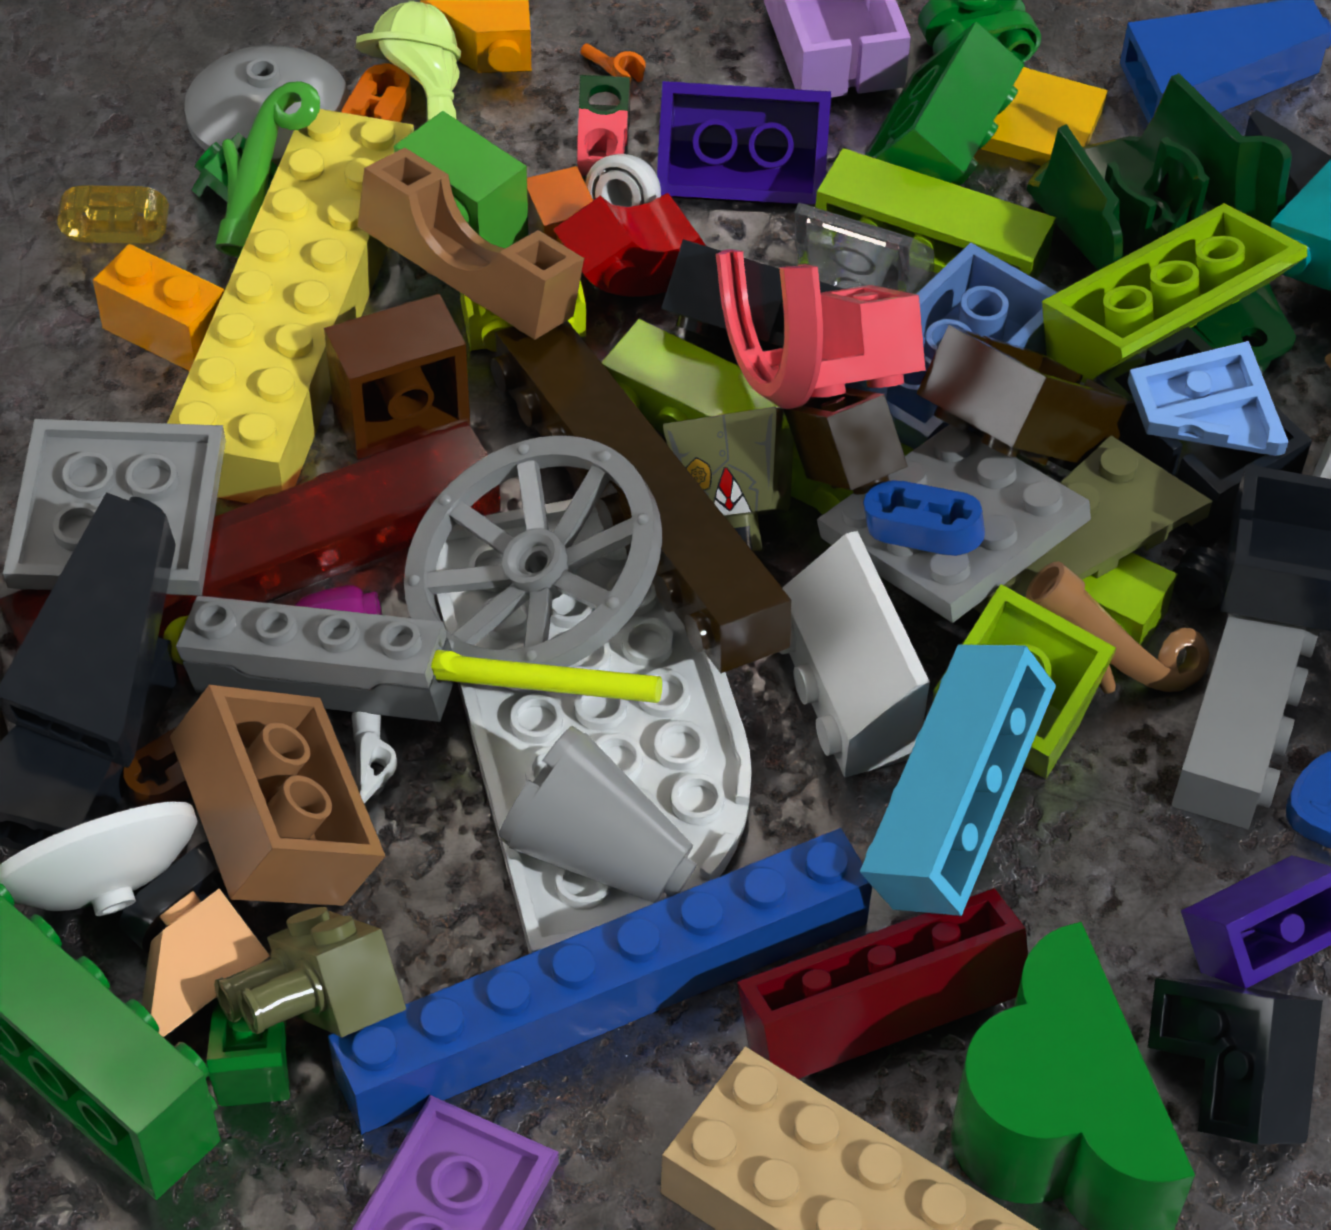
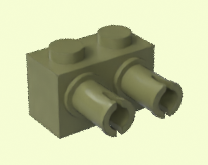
(319, 971)

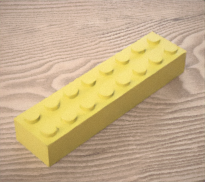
(298, 273)

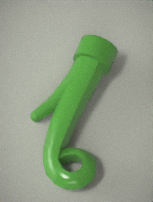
(250, 174)

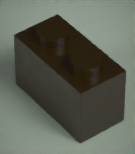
(847, 440)

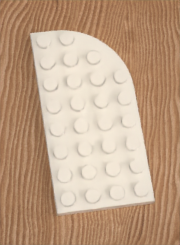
(679, 752)

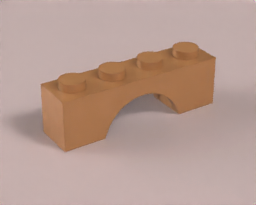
(414, 213)

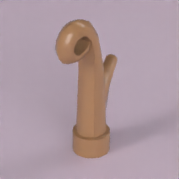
(1065, 595)

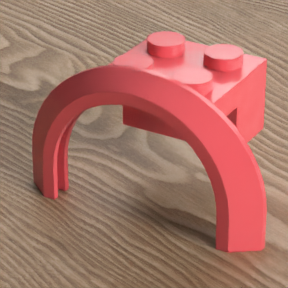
(827, 335)

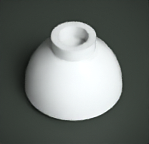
(623, 180)

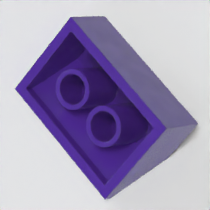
(742, 142)

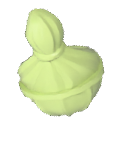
(421, 44)

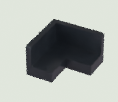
(1255, 1051)

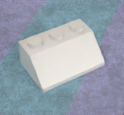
(855, 660)

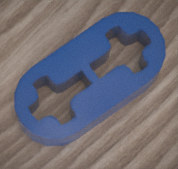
(924, 517)

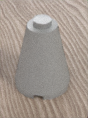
(597, 823)

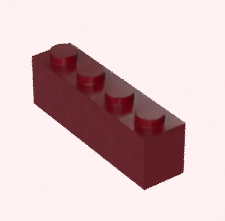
(885, 986)

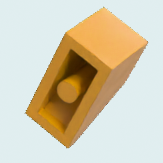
(490, 33)

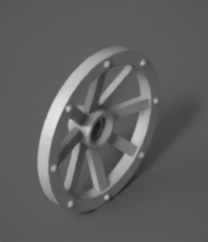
(538, 561)

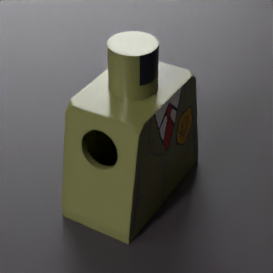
(739, 463)

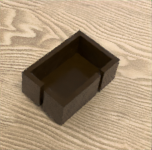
(1021, 399)

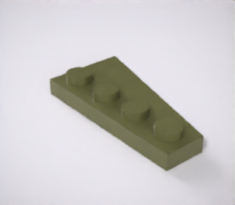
(1129, 509)

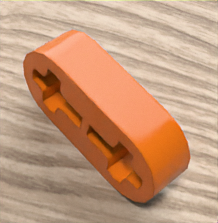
(384, 80)

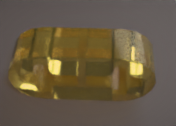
(113, 214)

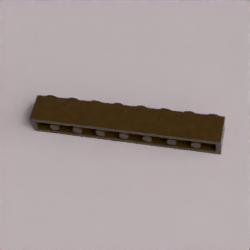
(704, 566)

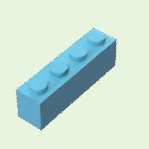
(958, 779)

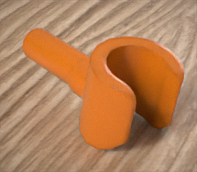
(623, 65)

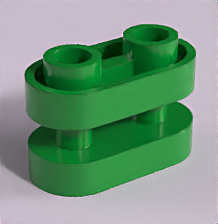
(1005, 21)

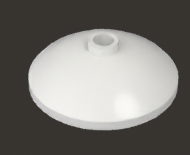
(100, 859)

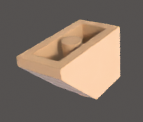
(193, 951)

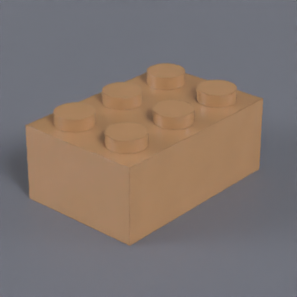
(276, 797)

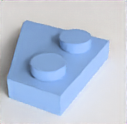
(1210, 401)

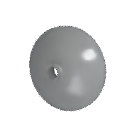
(234, 87)

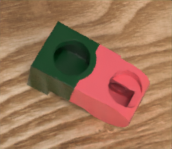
(602, 127)

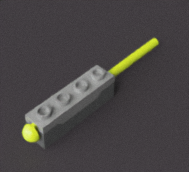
(361, 659)

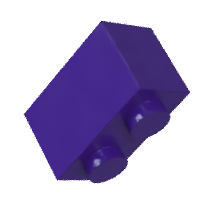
(1262, 922)

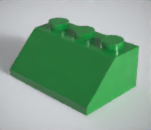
(949, 108)

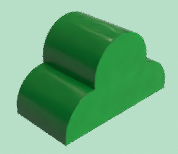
(1065, 1102)

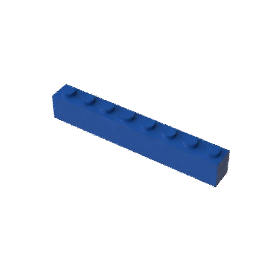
(600, 979)

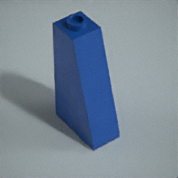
(1226, 52)

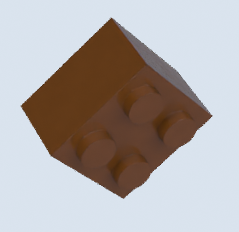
(397, 375)

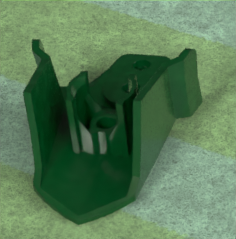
(1143, 187)

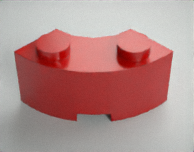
(628, 247)

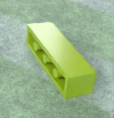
(935, 212)

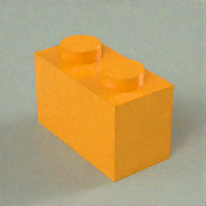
(156, 304)

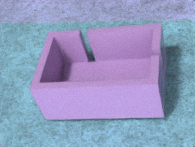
(842, 44)

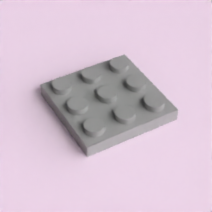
(79, 461)
(1021, 515)

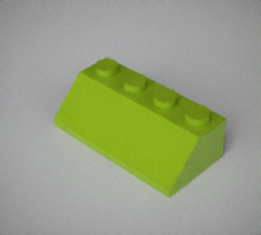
(1164, 289)

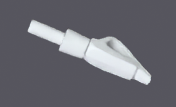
(371, 750)

